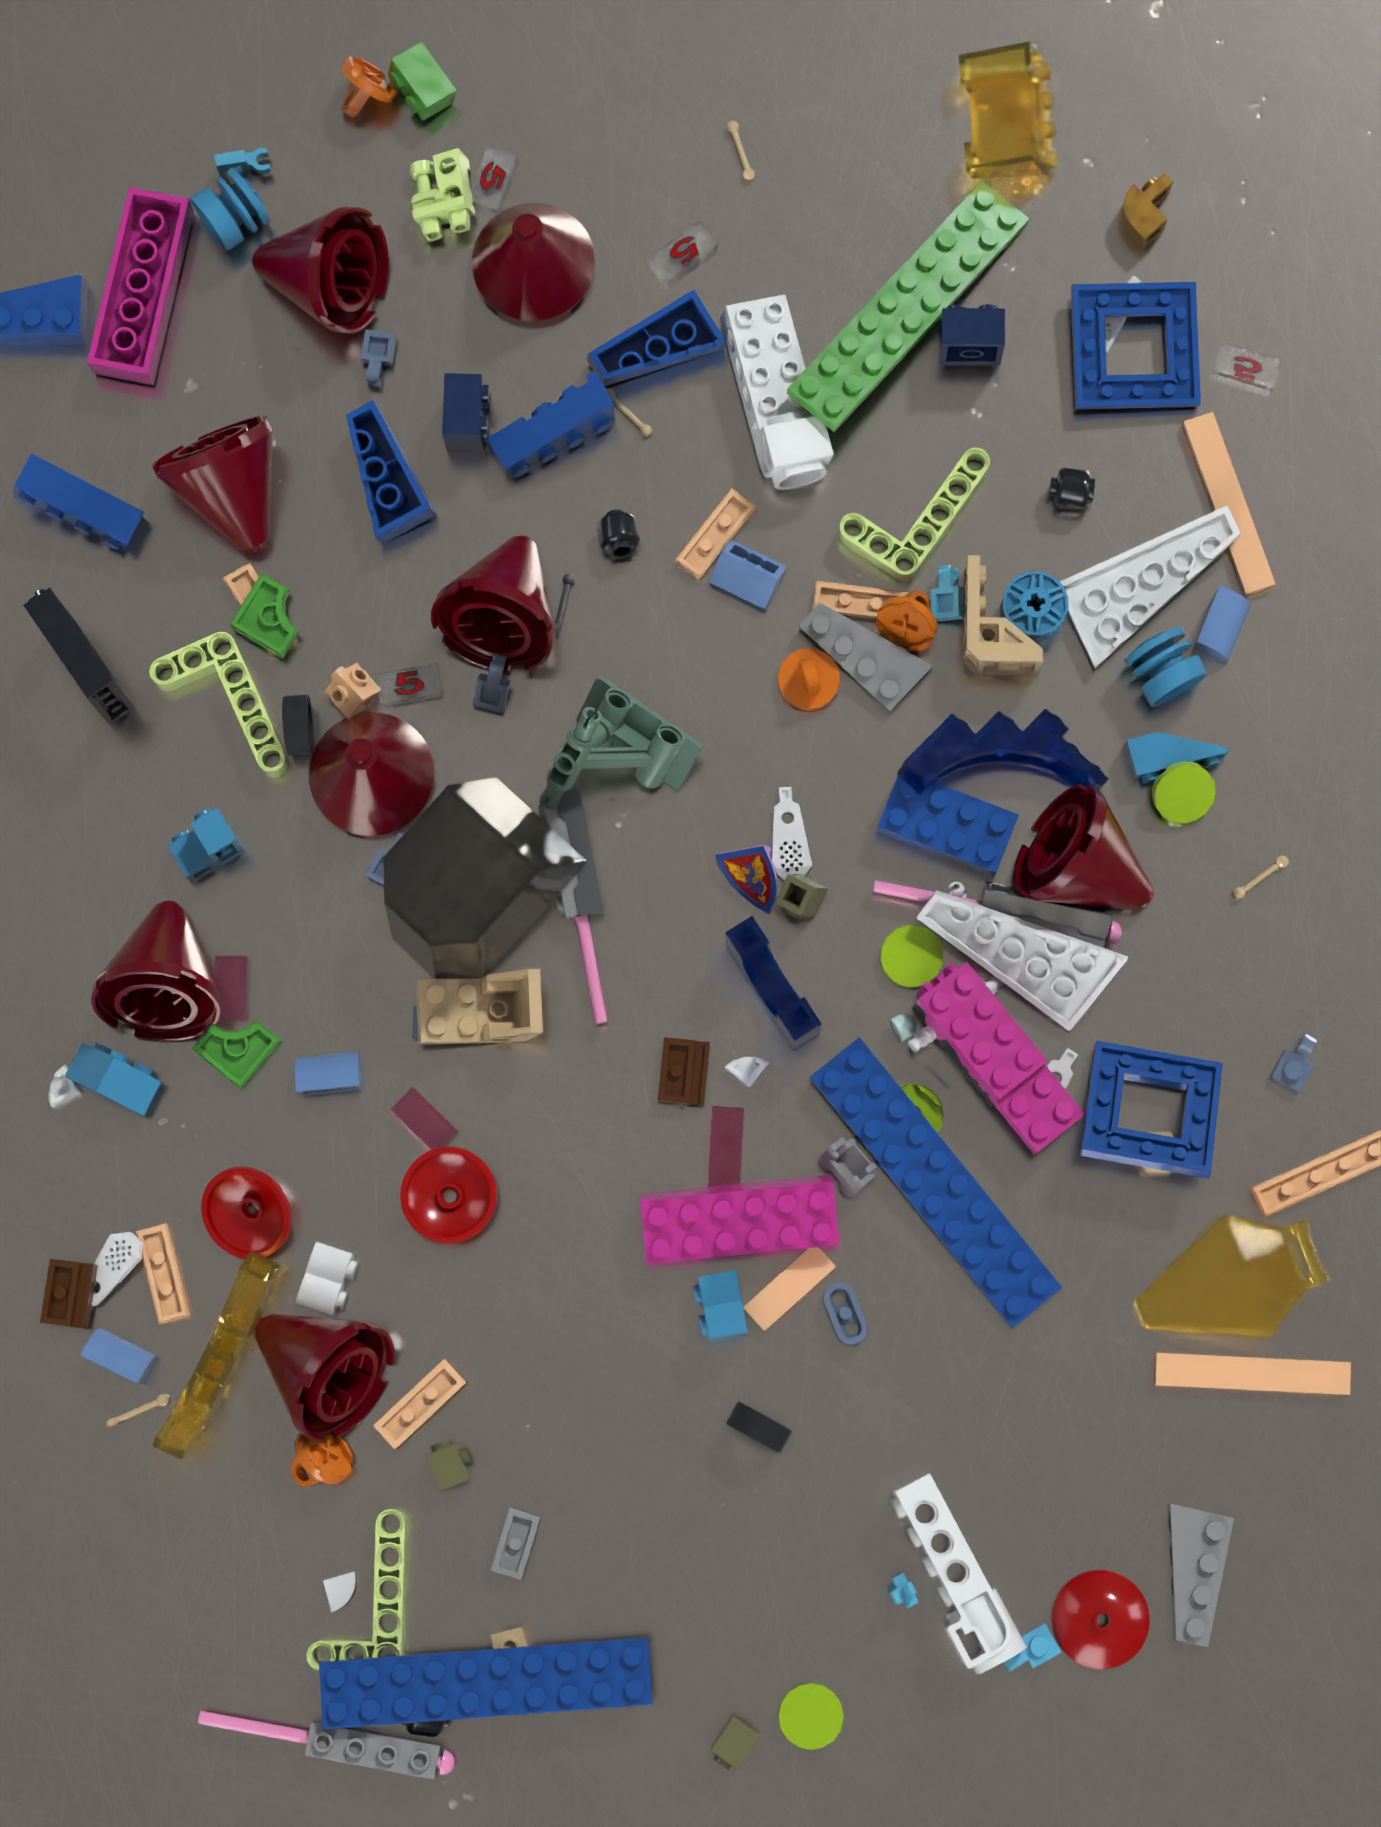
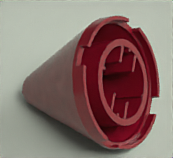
(533, 263)
(330, 267)
(226, 480)
(498, 609)
(371, 775)
(1081, 856)
(159, 981)
(325, 1369)

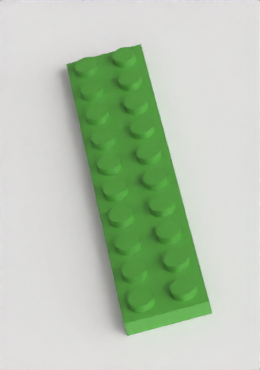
(907, 306)

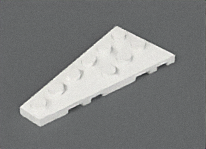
(1127, 590)
(1039, 964)

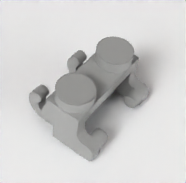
(848, 1165)

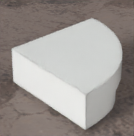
(747, 1069)
(62, 1088)
(340, 1590)

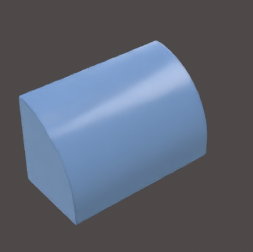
(747, 574)
(1222, 624)
(328, 1073)
(119, 1355)

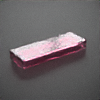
(725, 1146)

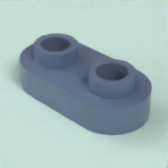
(846, 1313)

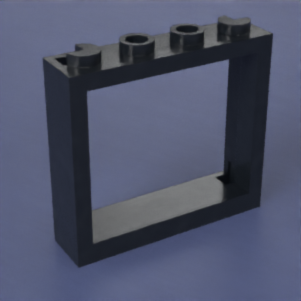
(78, 655)

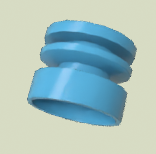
(230, 209)
(1046, 591)
(1167, 668)

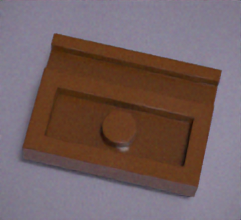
(683, 1071)
(68, 1293)

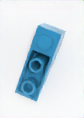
(1156, 751)

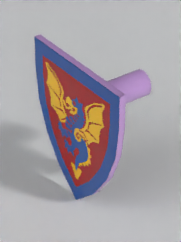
(751, 874)

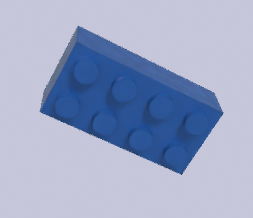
(948, 825)

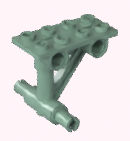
(637, 737)

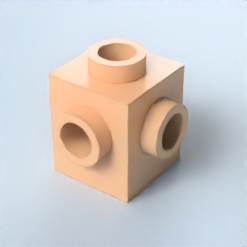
(352, 690)

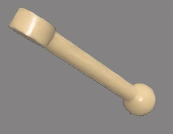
(748, 173)
(645, 430)
(1281, 862)
(161, 1400)

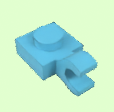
(242, 162)
(948, 599)
(903, 1591)
(1039, 1648)

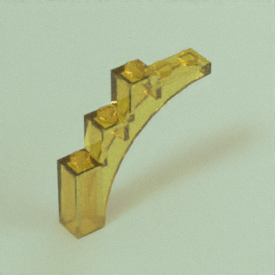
(220, 1358)

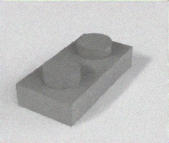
(515, 1543)

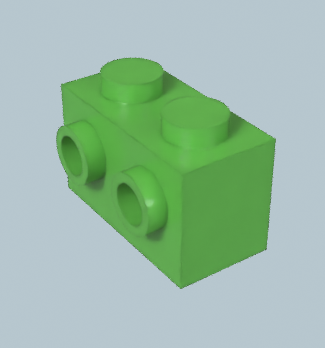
(421, 81)

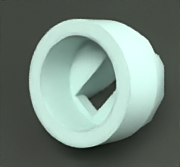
(903, 1026)

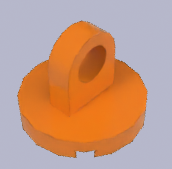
(367, 82)
(907, 621)
(808, 679)
(324, 1461)

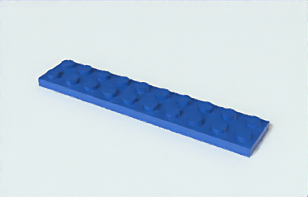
(935, 1182)
(485, 1683)

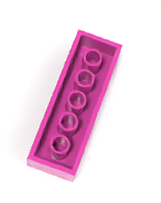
(140, 286)
(739, 1219)

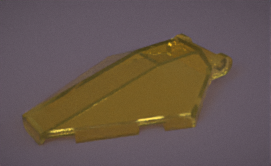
(1233, 1280)

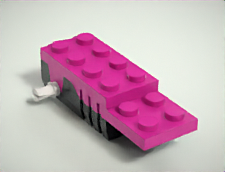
(994, 1054)

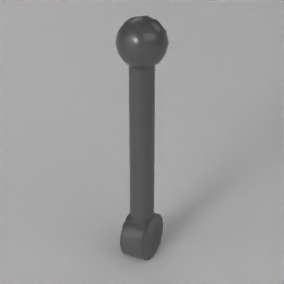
(568, 579)

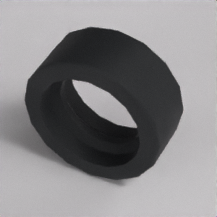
(298, 725)
(759, 1427)

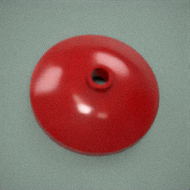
(425, 1190)
(234, 1220)
(1076, 1619)

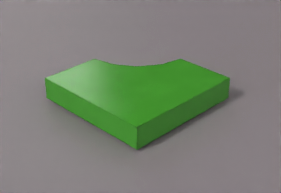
(264, 617)
(238, 1052)

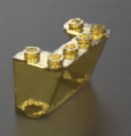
(1009, 112)

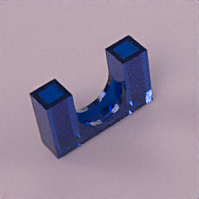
(754, 957)

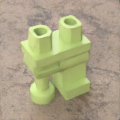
(447, 202)

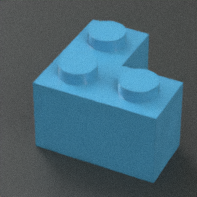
(206, 846)
(110, 1076)
(722, 1306)

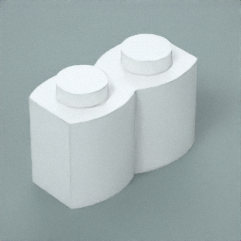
(326, 1279)

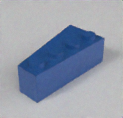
(45, 313)
(661, 340)
(553, 427)
(389, 481)
(77, 502)

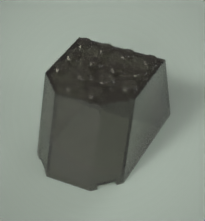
(472, 878)

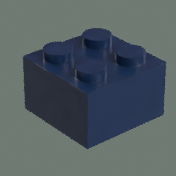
(971, 334)
(464, 410)

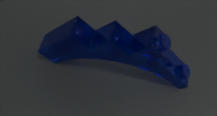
(1000, 741)

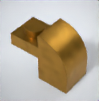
(1140, 215)

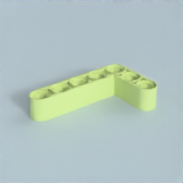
(926, 524)
(236, 692)
(381, 1604)

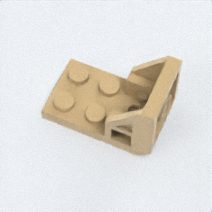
(1008, 649)
(480, 1010)

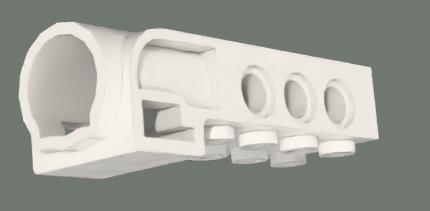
(766, 361)
(974, 1602)

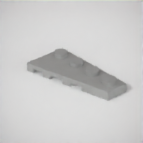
(870, 659)
(1198, 1564)

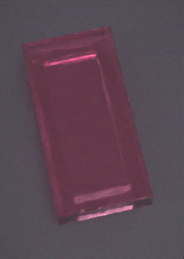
(232, 982)
(424, 1119)

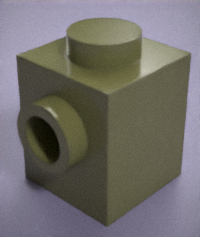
(800, 896)
(449, 1464)
(734, 1743)

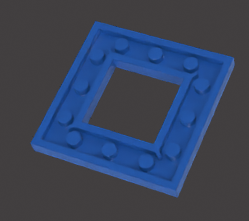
(1169, 299)
(1196, 1076)

